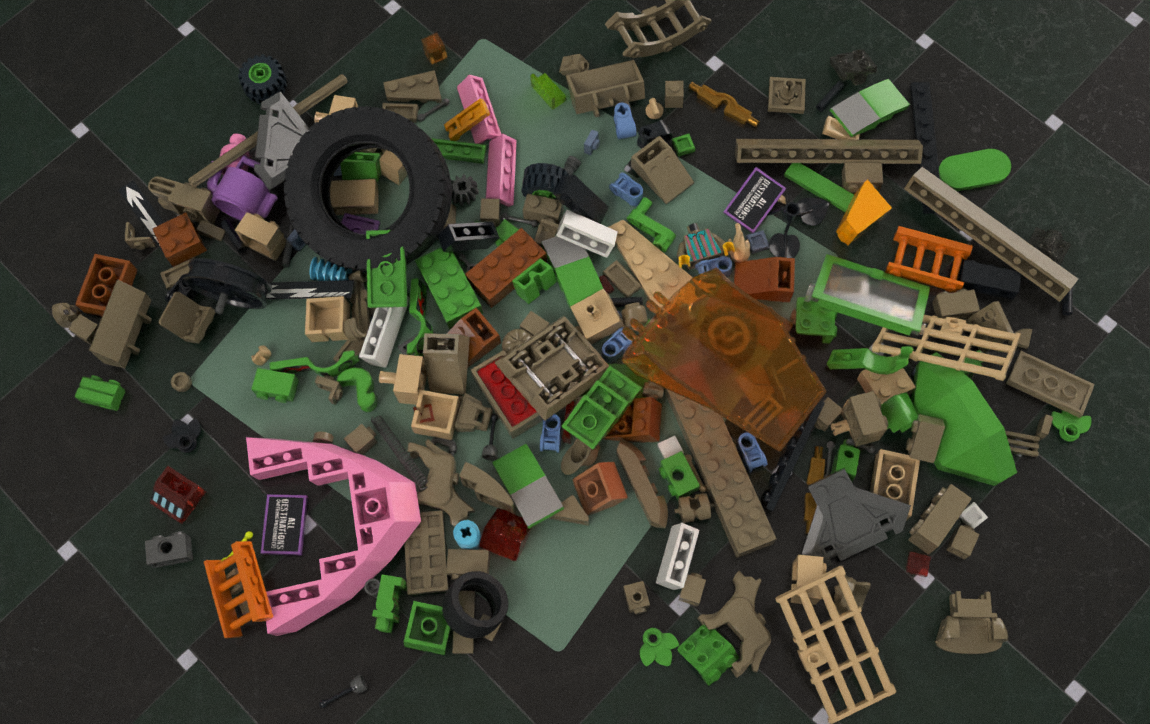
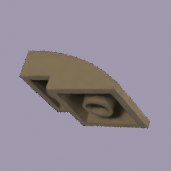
(486, 488)

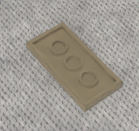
(1050, 384)

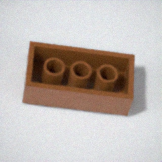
(495, 273)

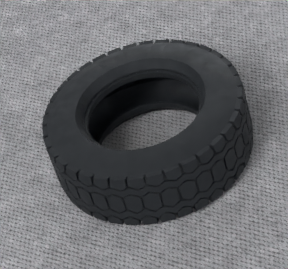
(322, 152)

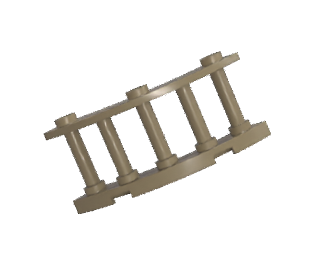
(628, 21)

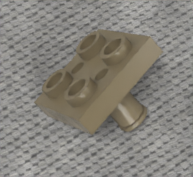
(788, 90)
(994, 319)

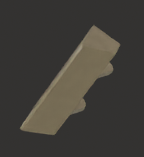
(605, 87)
(121, 325)

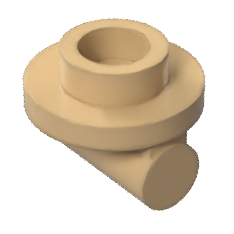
(654, 110)

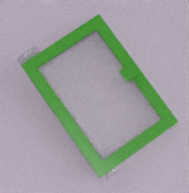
(870, 295)

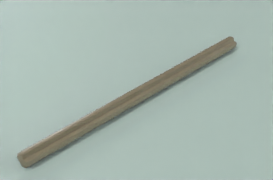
(251, 141)

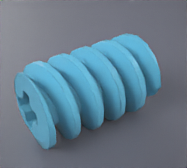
(323, 272)
(467, 535)

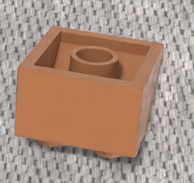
(600, 487)

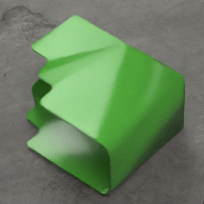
(899, 412)

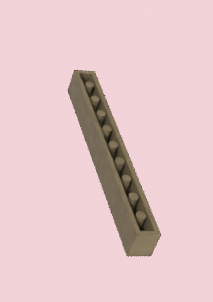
(828, 151)
(991, 234)

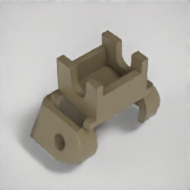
(970, 626)

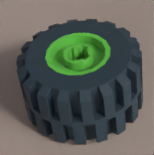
(262, 78)
(542, 179)

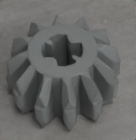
(468, 188)

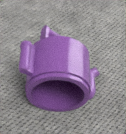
(240, 192)

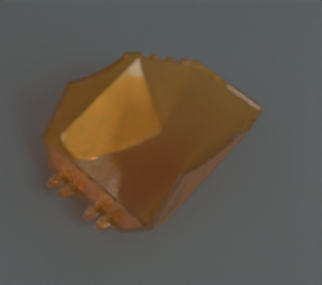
(726, 355)

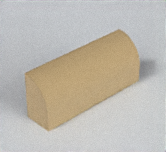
(354, 196)

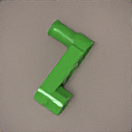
(662, 235)

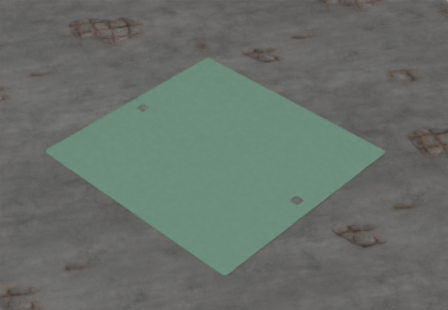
(562, 562)

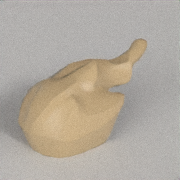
(742, 247)

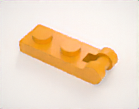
(466, 119)

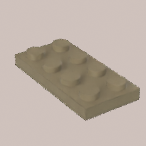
(427, 556)

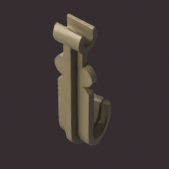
(357, 326)

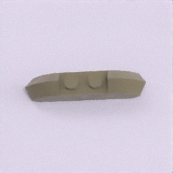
(652, 505)

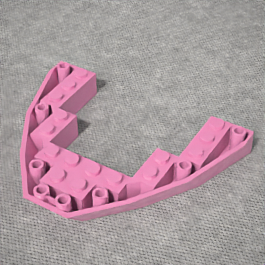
(383, 514)

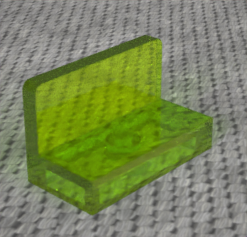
(548, 90)

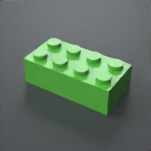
(448, 285)

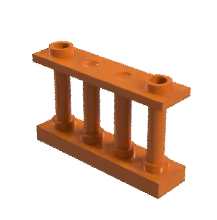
(940, 247)
(252, 584)

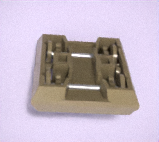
(553, 369)

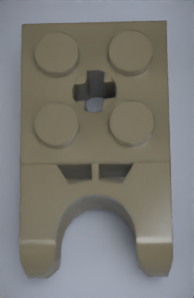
(184, 199)

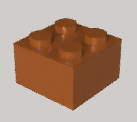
(179, 239)

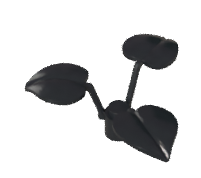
(811, 212)

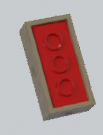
(507, 402)

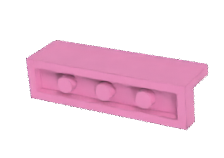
(471, 90)
(501, 169)

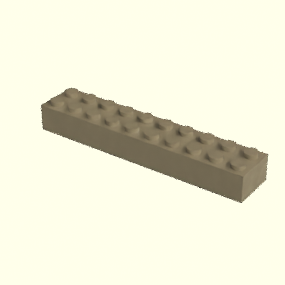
(723, 475)

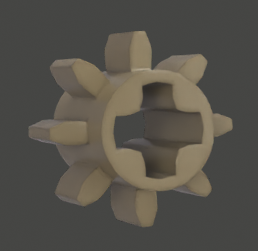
(652, 390)

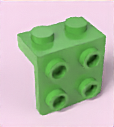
(815, 320)
(708, 653)

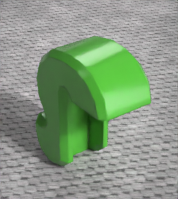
(364, 384)

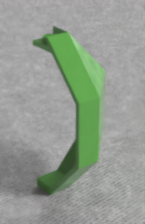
(973, 437)

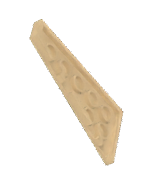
(648, 263)

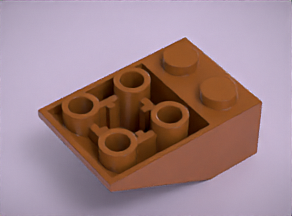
(766, 278)
(481, 333)
(639, 422)

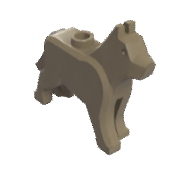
(441, 482)
(744, 622)

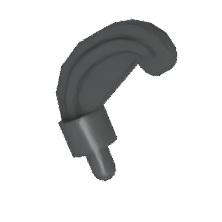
(449, 443)

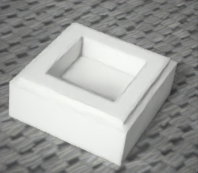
(669, 447)
(973, 515)

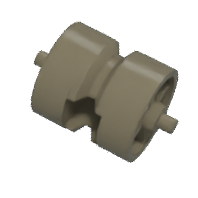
(695, 507)

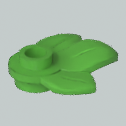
(1066, 421)
(659, 650)

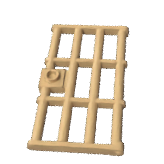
(952, 331)
(820, 651)

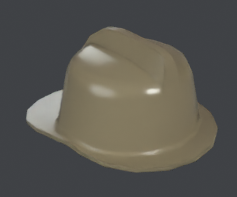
(578, 455)

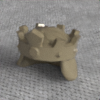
(859, 591)

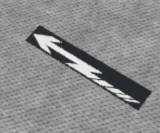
(141, 208)
(310, 289)

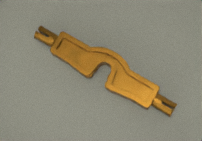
(732, 109)
(815, 473)

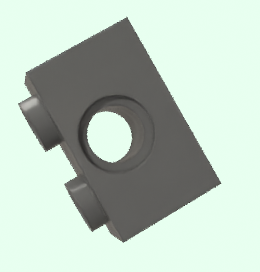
(156, 550)

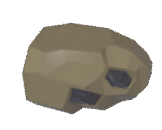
(65, 314)

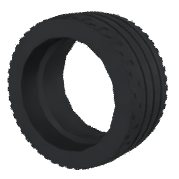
(487, 587)

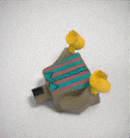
(701, 246)

